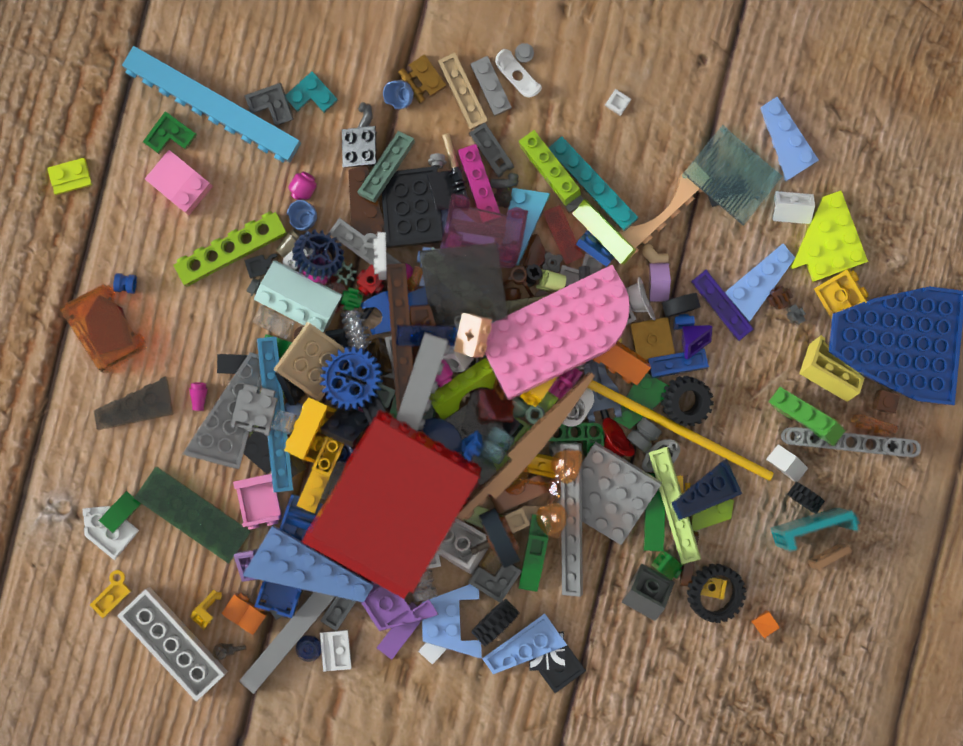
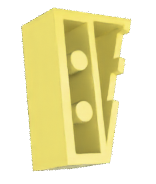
(830, 371)

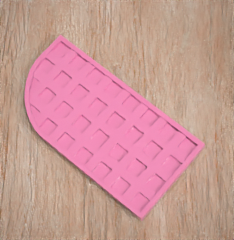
(558, 332)

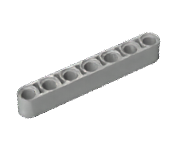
(285, 640)

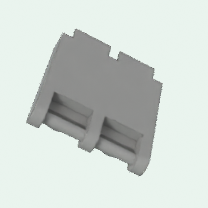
(255, 409)

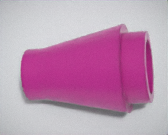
(198, 395)

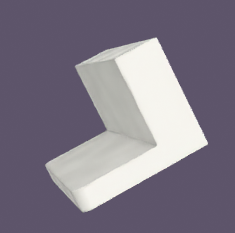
(793, 207)

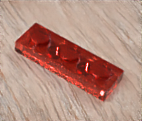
(562, 234)

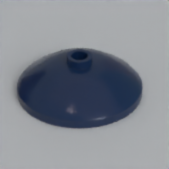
(443, 432)

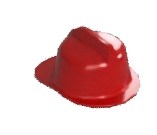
(615, 439)

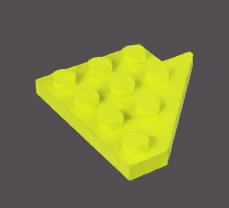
(830, 240)

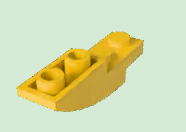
(320, 474)

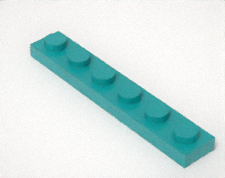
(593, 184)

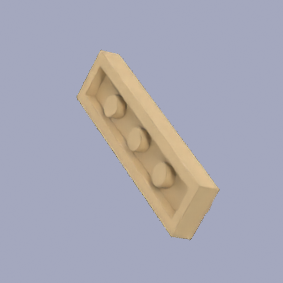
(462, 91)

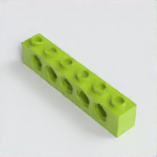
(184, 264)

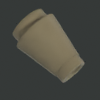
(288, 243)

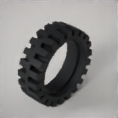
(734, 602)

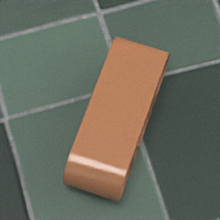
(507, 501)

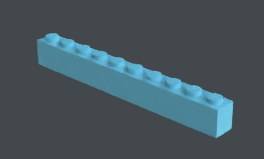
(211, 104)

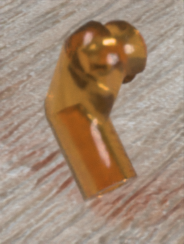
(414, 281)

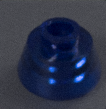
(306, 643)

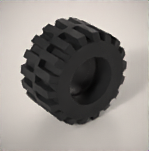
(700, 407)

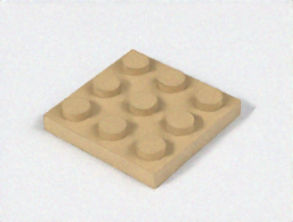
(305, 359)

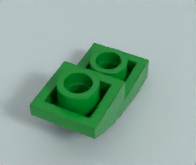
(119, 512)

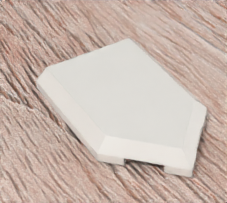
(109, 542)

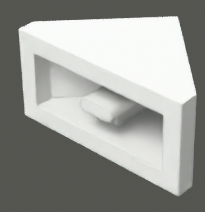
(787, 463)

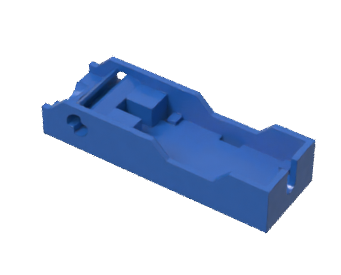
(279, 596)

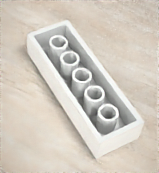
(172, 643)

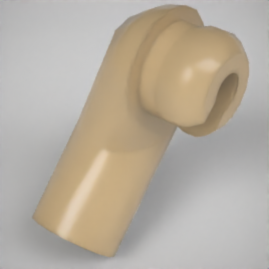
(652, 256)

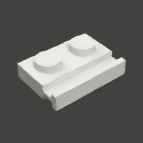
(335, 650)

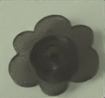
(503, 197)

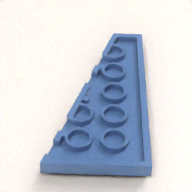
(294, 564)

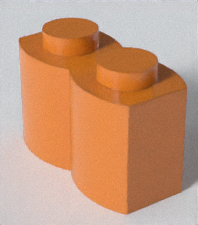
(244, 613)

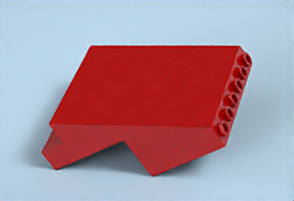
(392, 504)

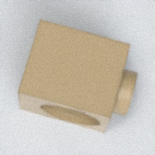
(517, 519)

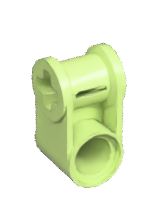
(551, 281)

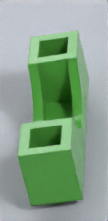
(807, 415)

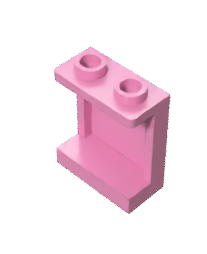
(258, 501)

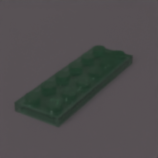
(192, 514)

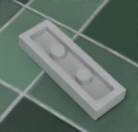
(490, 86)

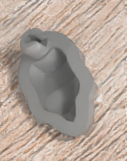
(673, 447)

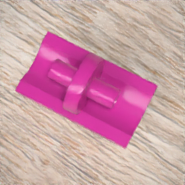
(565, 382)

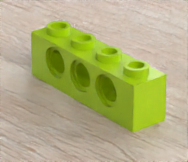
(549, 167)

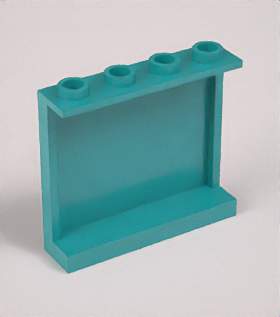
(785, 533)

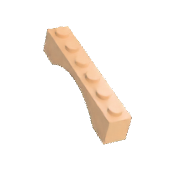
(642, 233)

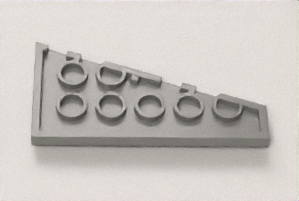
(215, 438)

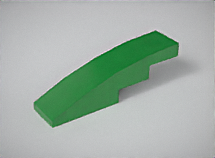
(654, 523)

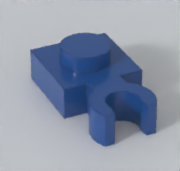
(471, 445)

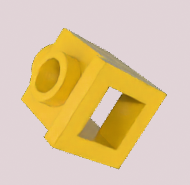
(718, 592)

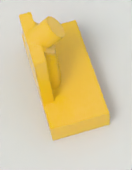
(200, 615)

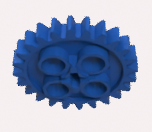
(358, 361)

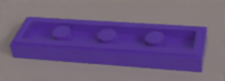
(722, 305)

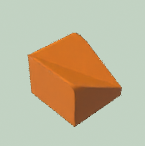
(765, 624)

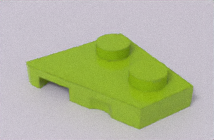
(712, 515)

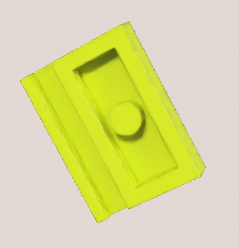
(69, 176)

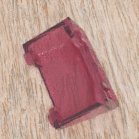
(477, 226)

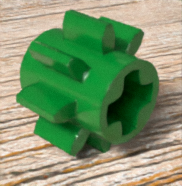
(351, 299)

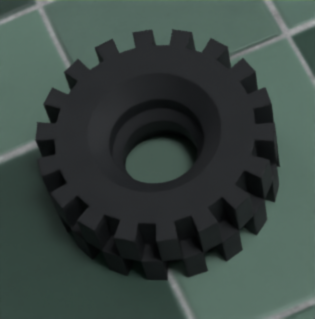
(495, 622)

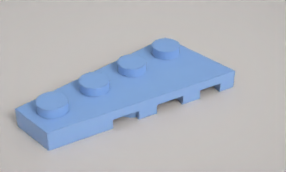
(790, 145)

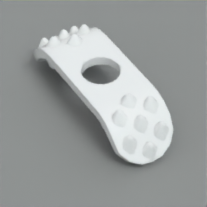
(507, 65)

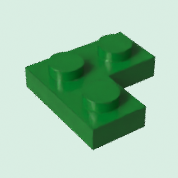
(166, 129)

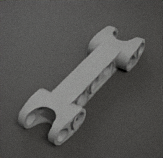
(897, 447)

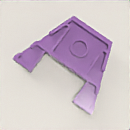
(390, 610)

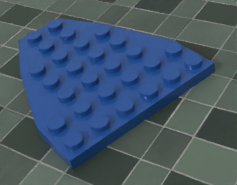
(904, 342)

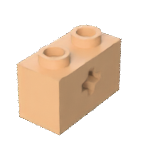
(466, 341)

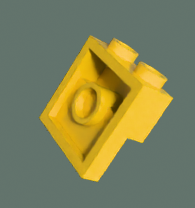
(841, 292)

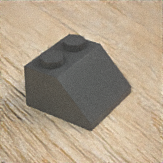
(648, 592)

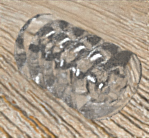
(355, 330)

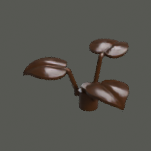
(533, 255)

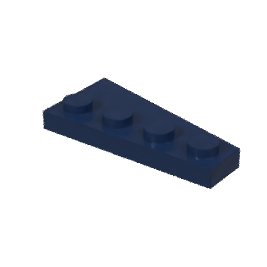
(708, 491)

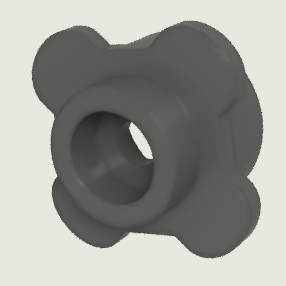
(547, 263)

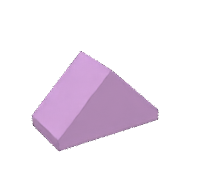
(659, 282)
(242, 561)

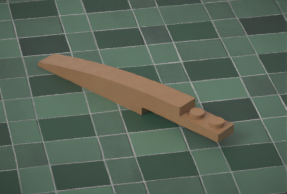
(526, 448)

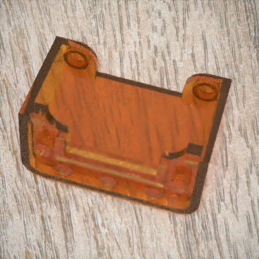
(102, 328)

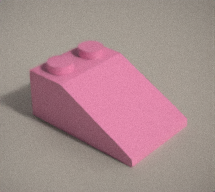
(178, 182)

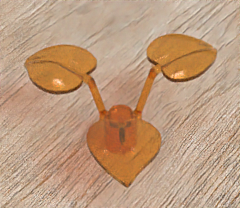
(553, 516)

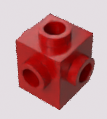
(369, 288)

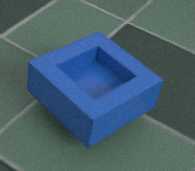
(683, 320)

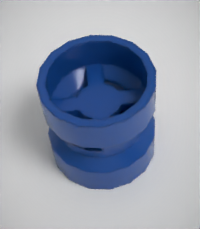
(125, 283)

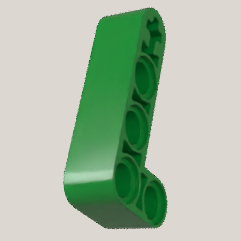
(583, 435)

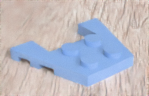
(445, 627)

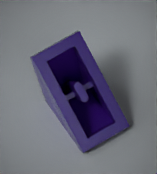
(695, 338)

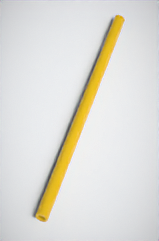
(680, 430)

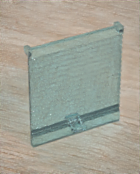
(732, 175)

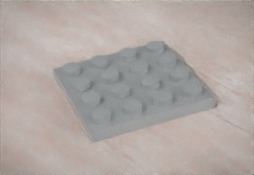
(614, 493)

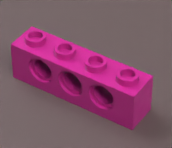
(477, 179)

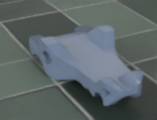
(600, 401)

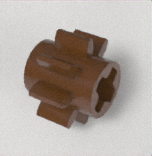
(780, 297)

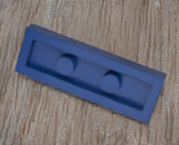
(677, 364)

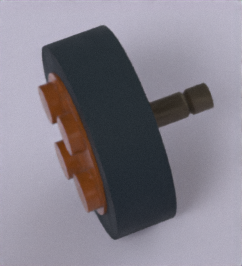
(498, 538)

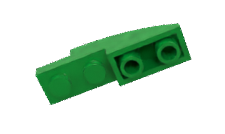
(533, 557)

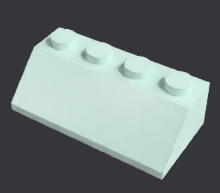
(297, 296)

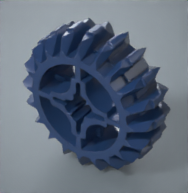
(321, 264)

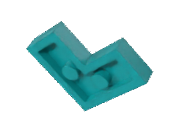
(311, 88)

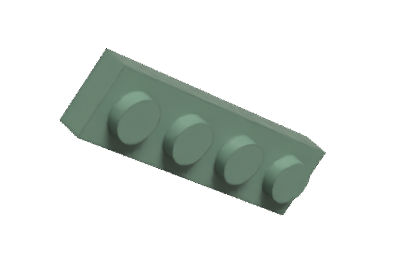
(386, 166)

